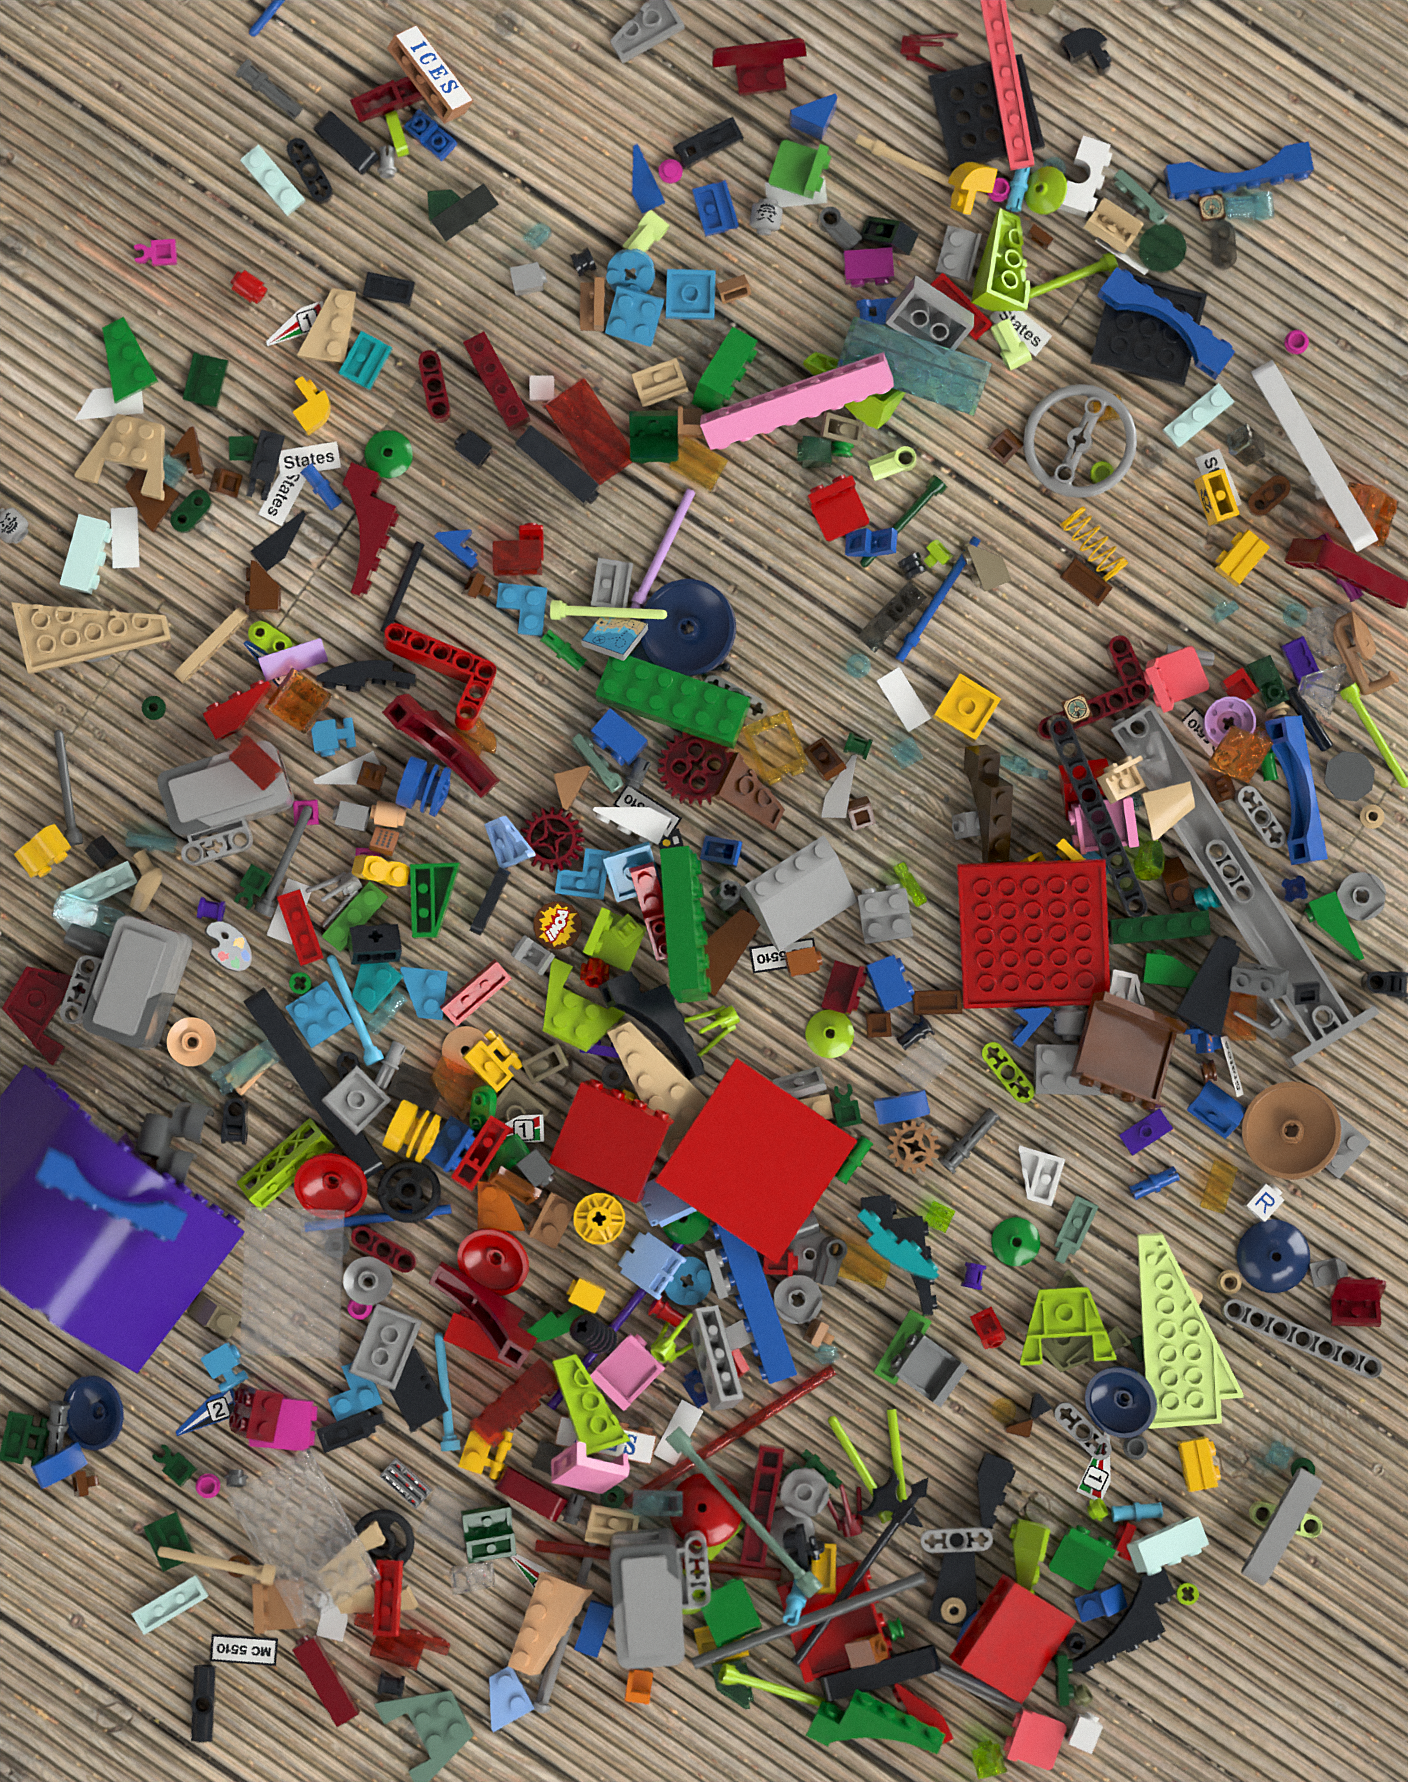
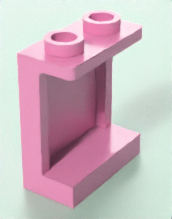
(1123, 818)
(627, 1371)
(576, 1471)

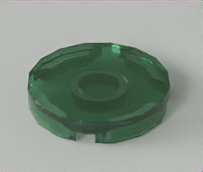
(1162, 248)

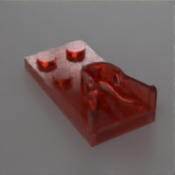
(589, 431)

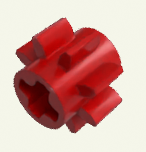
(594, 972)

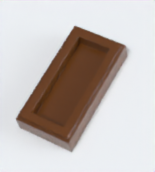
(1086, 582)
(937, 1002)

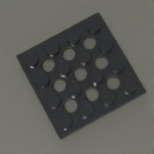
(953, 131)

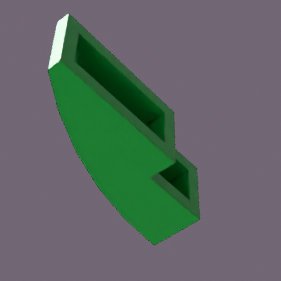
(552, 1326)

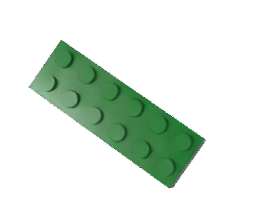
(673, 700)
(684, 924)

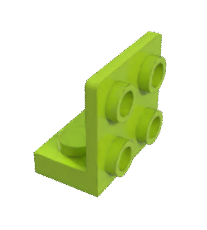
(605, 944)

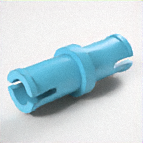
(1018, 188)
(1136, 1512)
(795, 1602)

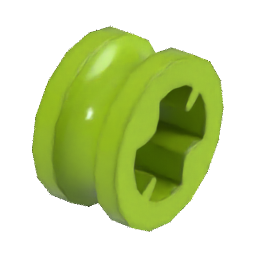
(1195, 1593)

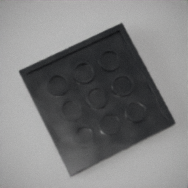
(1145, 344)

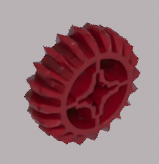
(545, 818)

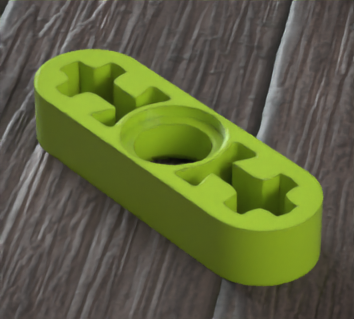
(1002, 1053)

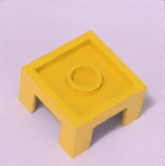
(967, 707)

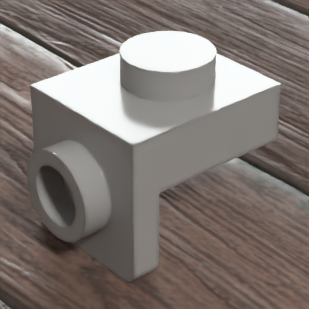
(966, 825)
(532, 955)

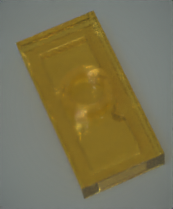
(1218, 1187)

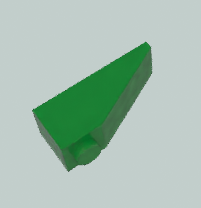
(1331, 920)
(1165, 970)

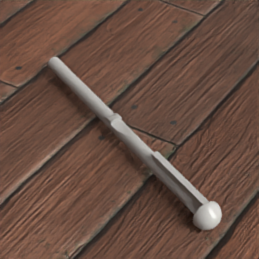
(553, 1664)

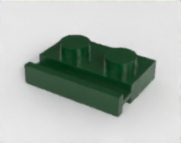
(205, 380)
(170, 1534)
(1063, 1667)

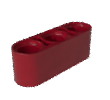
(431, 375)
(371, 1248)
(530, 1493)

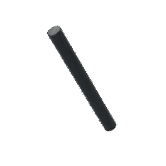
(403, 585)

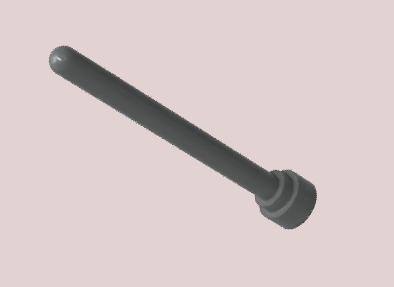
(72, 833)
(266, 904)

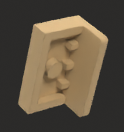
(1113, 225)
(1121, 780)

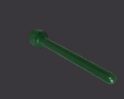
(933, 488)

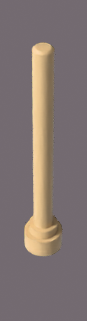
(263, 1573)

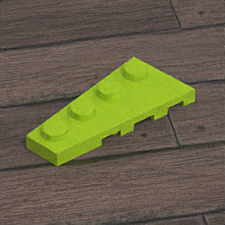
(587, 1407)

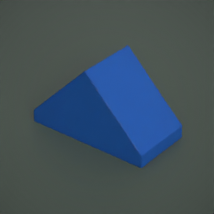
(721, 851)

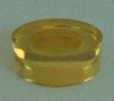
(1003, 1410)

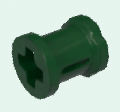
(858, 745)

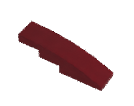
(386, 99)

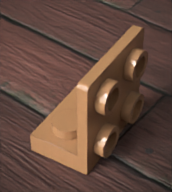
(270, 1609)

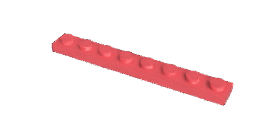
(1007, 84)

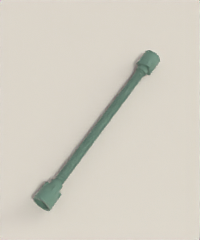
(805, 1581)

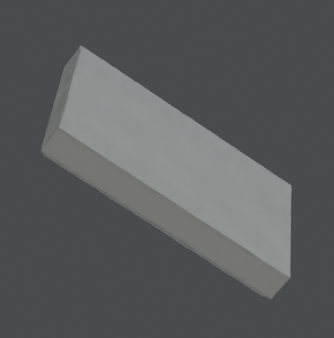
(385, 1346)

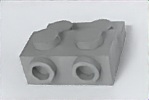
(884, 914)

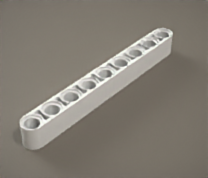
(1314, 456)

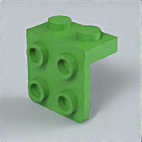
(799, 168)

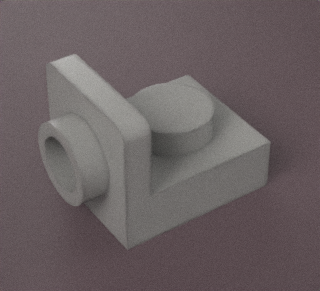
(1327, 1271)

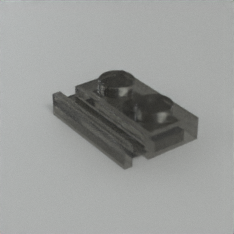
(415, 1087)

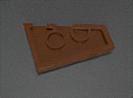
(748, 795)

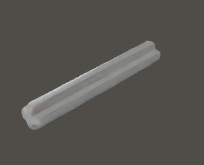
(978, 1688)

